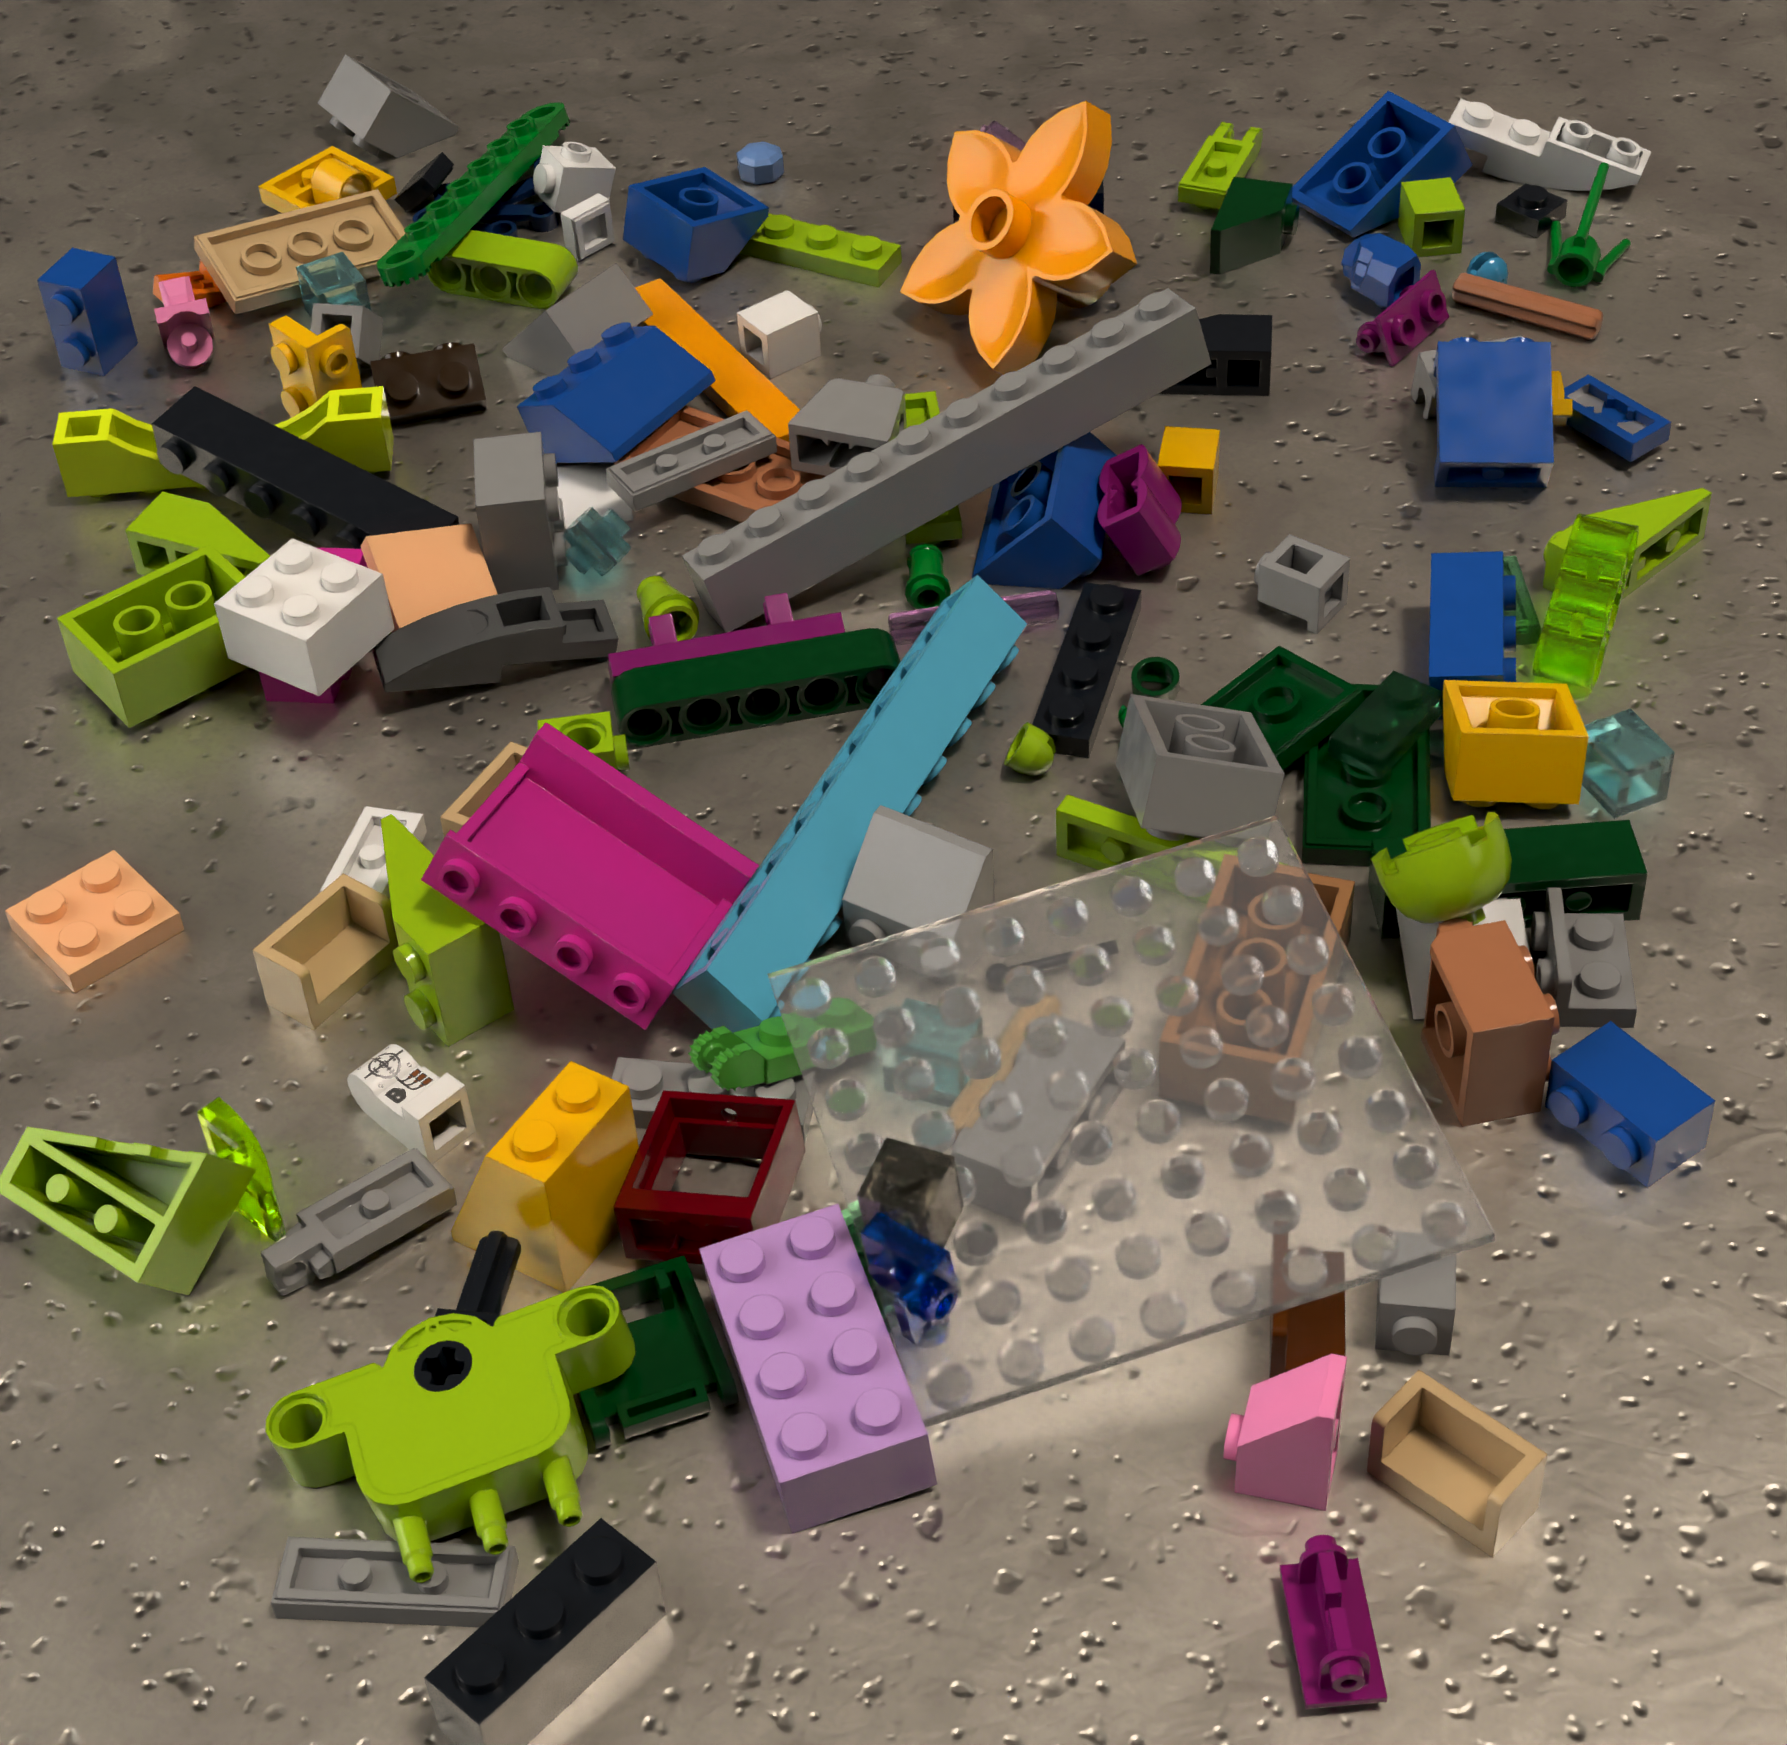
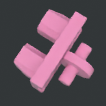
(184, 324)

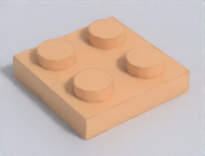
(94, 921)

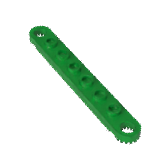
(472, 195)

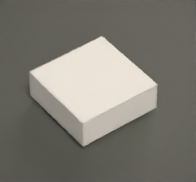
(588, 226)

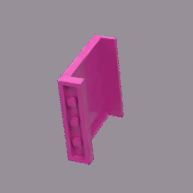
(592, 875)

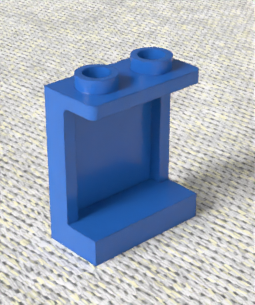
(1494, 413)

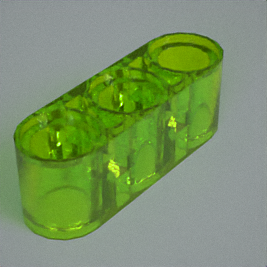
(1585, 601)

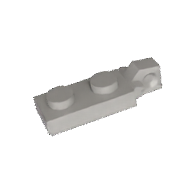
(358, 1221)

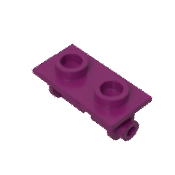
(1406, 321)
(1332, 1627)

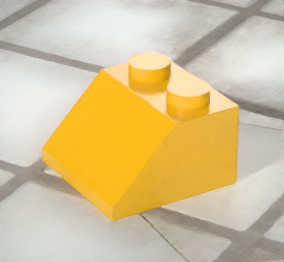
(1513, 743)

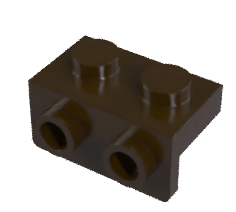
(430, 382)

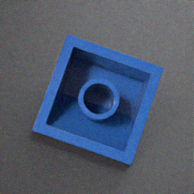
(691, 222)

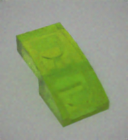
(233, 1140)

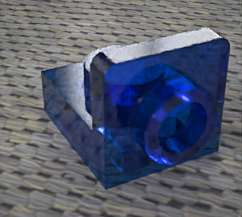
(912, 1270)

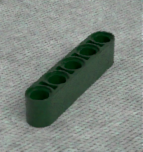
(753, 687)

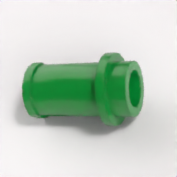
(927, 581)

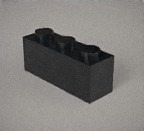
(548, 1642)

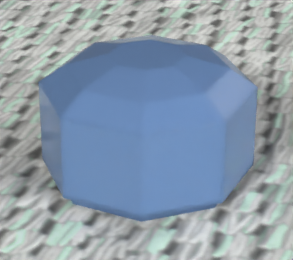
(760, 163)

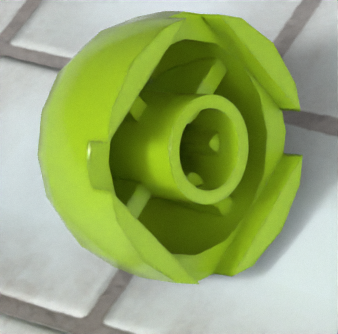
(1447, 870)

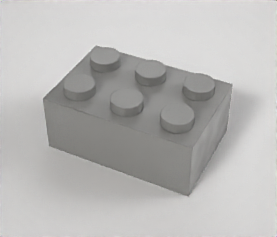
(1195, 768)

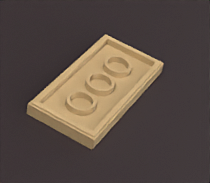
(259, 258)

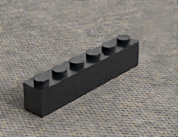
(284, 475)

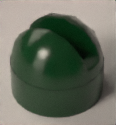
(1155, 678)

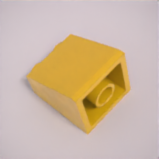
(556, 1177)

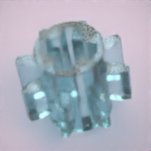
(596, 541)

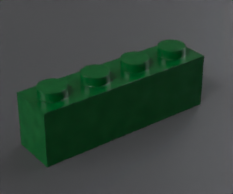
(1590, 862)

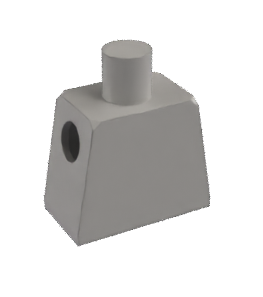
(844, 422)

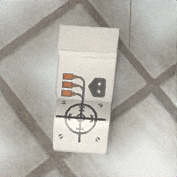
(408, 1098)

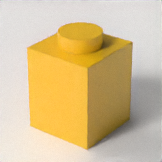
(1191, 465)

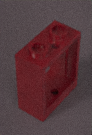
(672, 1224)

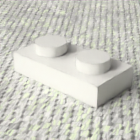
(364, 850)

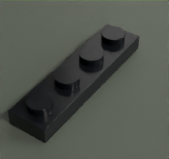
(1088, 667)

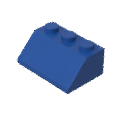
(613, 395)
(1045, 520)

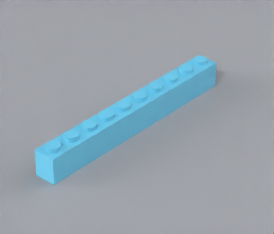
(884, 762)

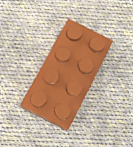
(738, 491)

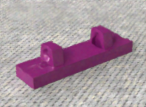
(778, 629)

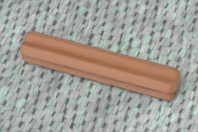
(1527, 306)

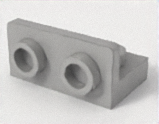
(1584, 965)

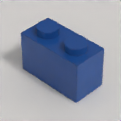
(88, 311)
(1629, 1104)

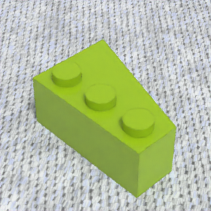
(128, 1203)

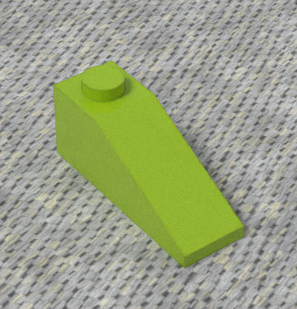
(181, 525)
(1666, 532)

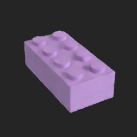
(818, 1368)

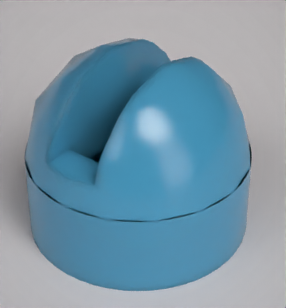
(1489, 266)

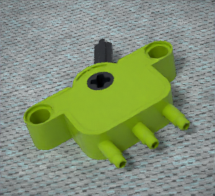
(463, 1412)

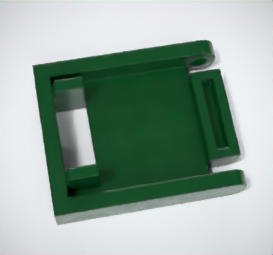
(674, 1358)

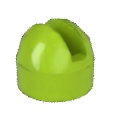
(1031, 751)

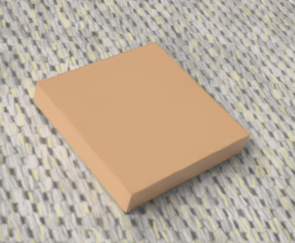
(428, 570)

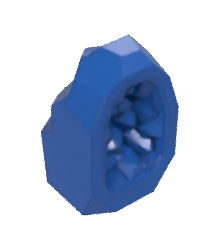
(1380, 267)

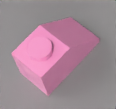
(1290, 1434)

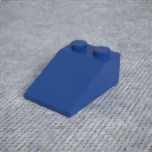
(1362, 174)

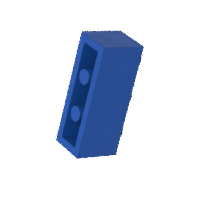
(1469, 619)

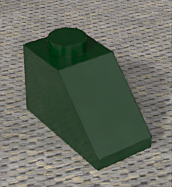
(1251, 223)

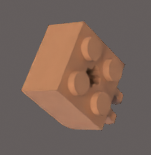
(1487, 1022)

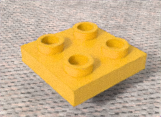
(324, 179)

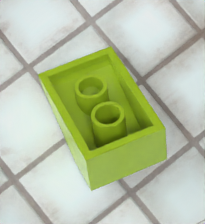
(443, 951)

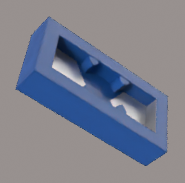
(1614, 419)

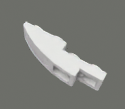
(1554, 159)

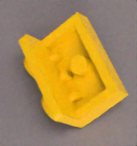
(312, 362)

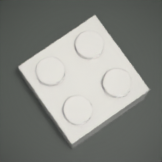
(305, 616)

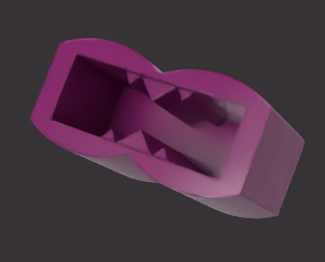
(1140, 510)

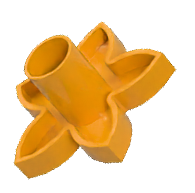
(1023, 235)

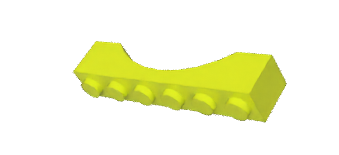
(115, 453)

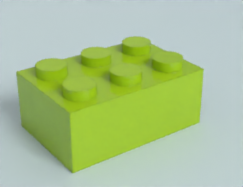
(154, 637)

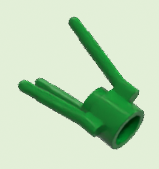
(1578, 257)

